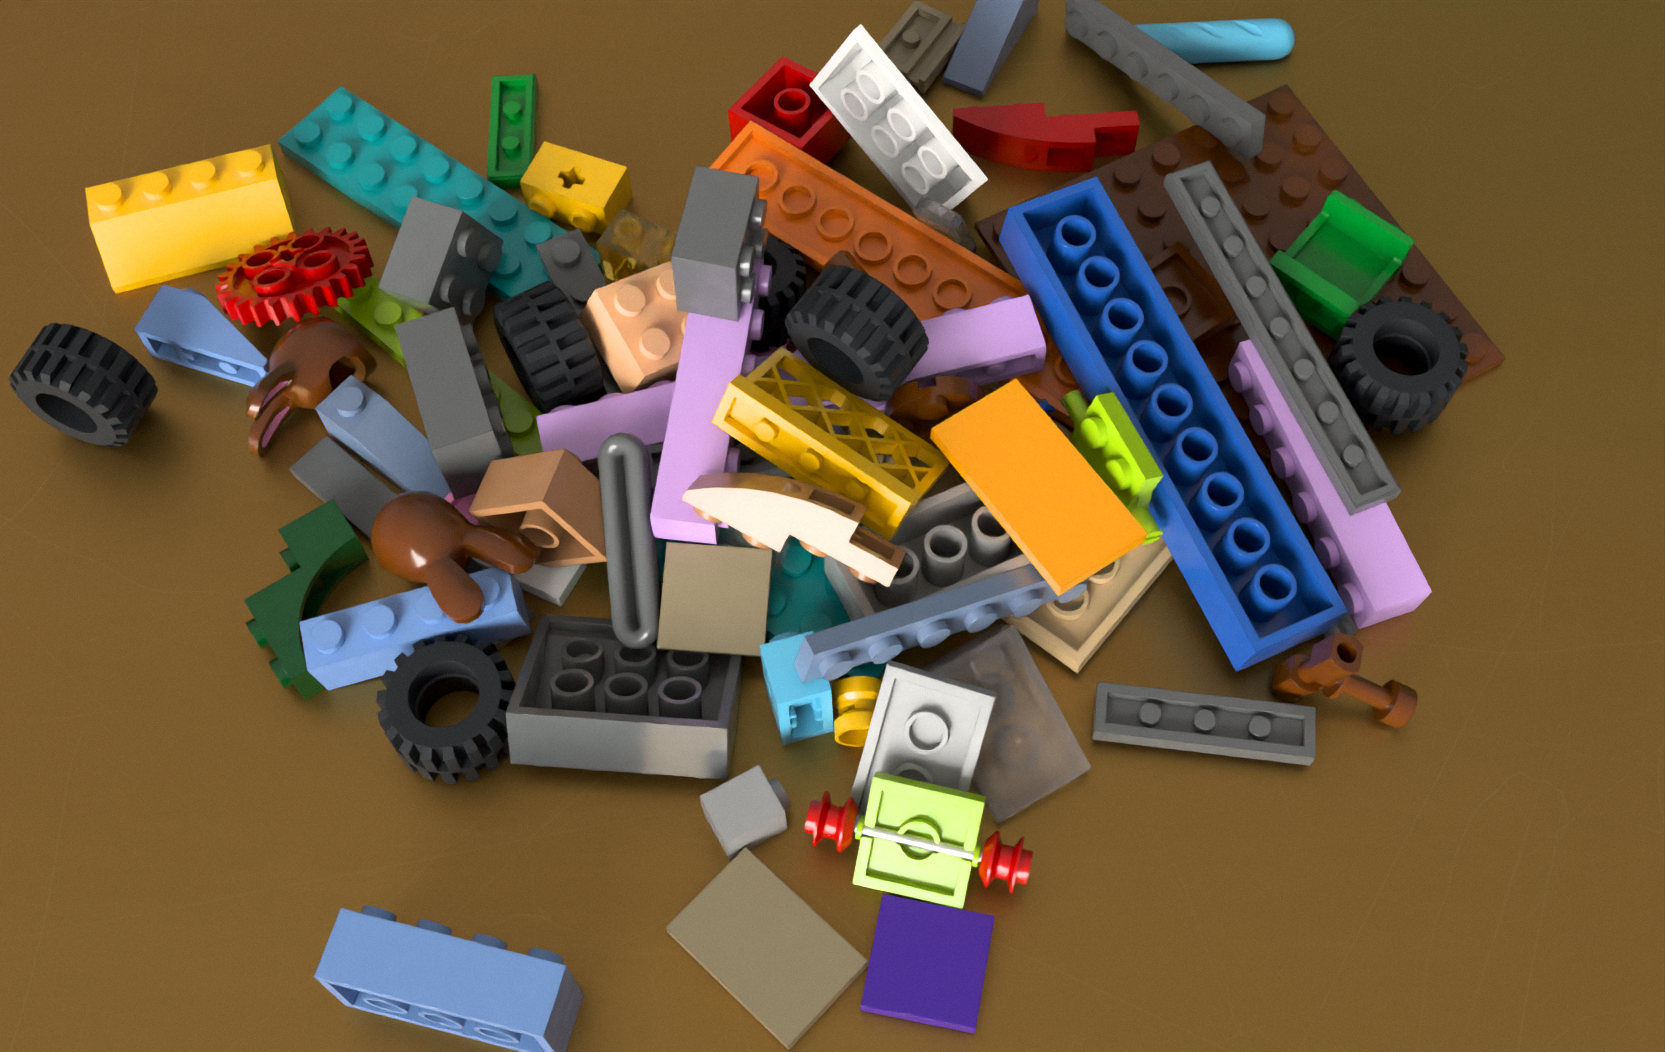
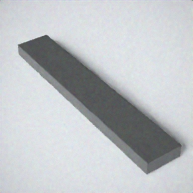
(358, 493)

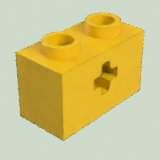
(576, 188)

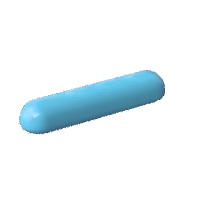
(1225, 39)

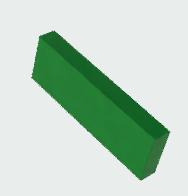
(512, 129)

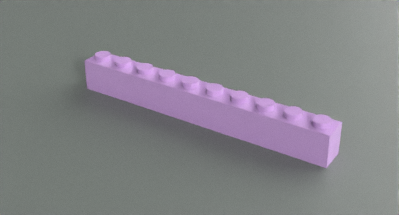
(971, 344)

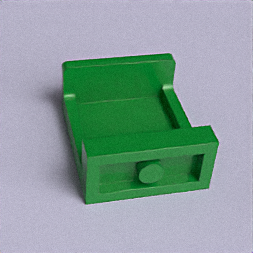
(1340, 262)

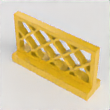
(816, 454)

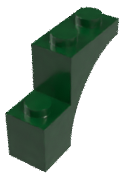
(320, 557)

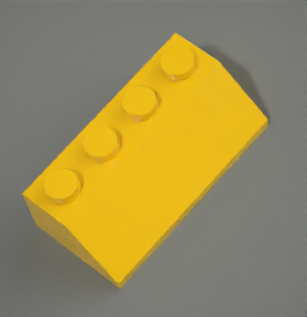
(189, 217)

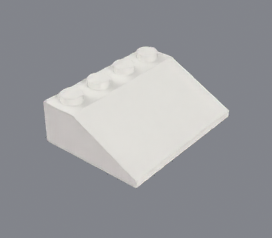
(895, 124)

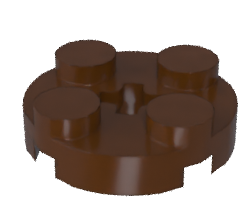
(928, 406)

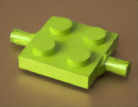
(1116, 453)

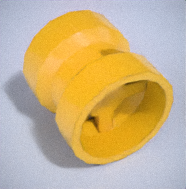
(855, 702)

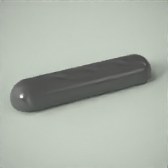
(630, 540)

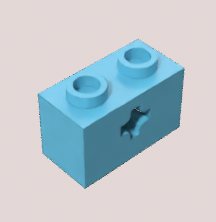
(797, 707)

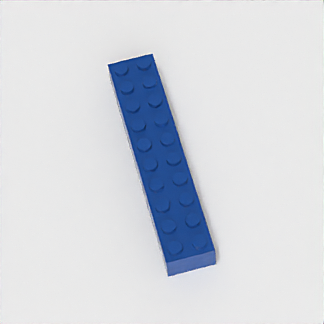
(1216, 496)

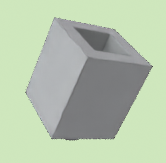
(746, 811)

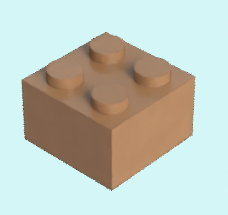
(549, 502)

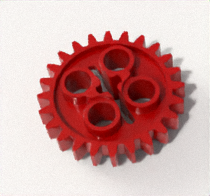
(294, 276)

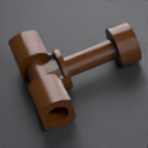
(1333, 670)

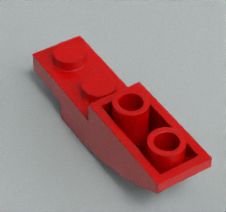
(1028, 139)

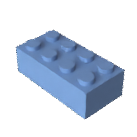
(450, 981)

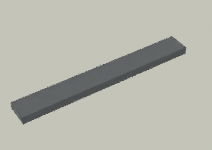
(1282, 339)

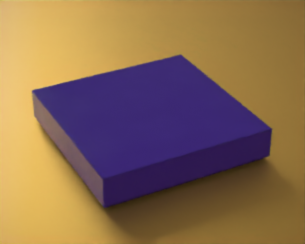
(928, 963)

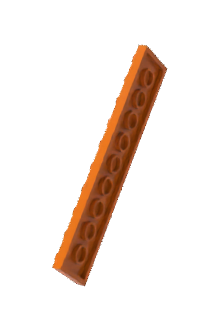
(829, 213)

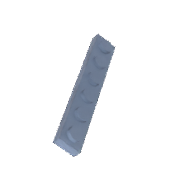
(925, 622)

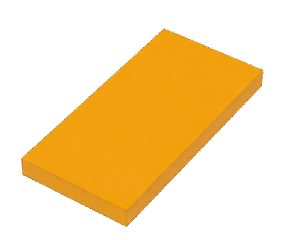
(1038, 486)

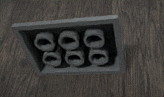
(622, 708)

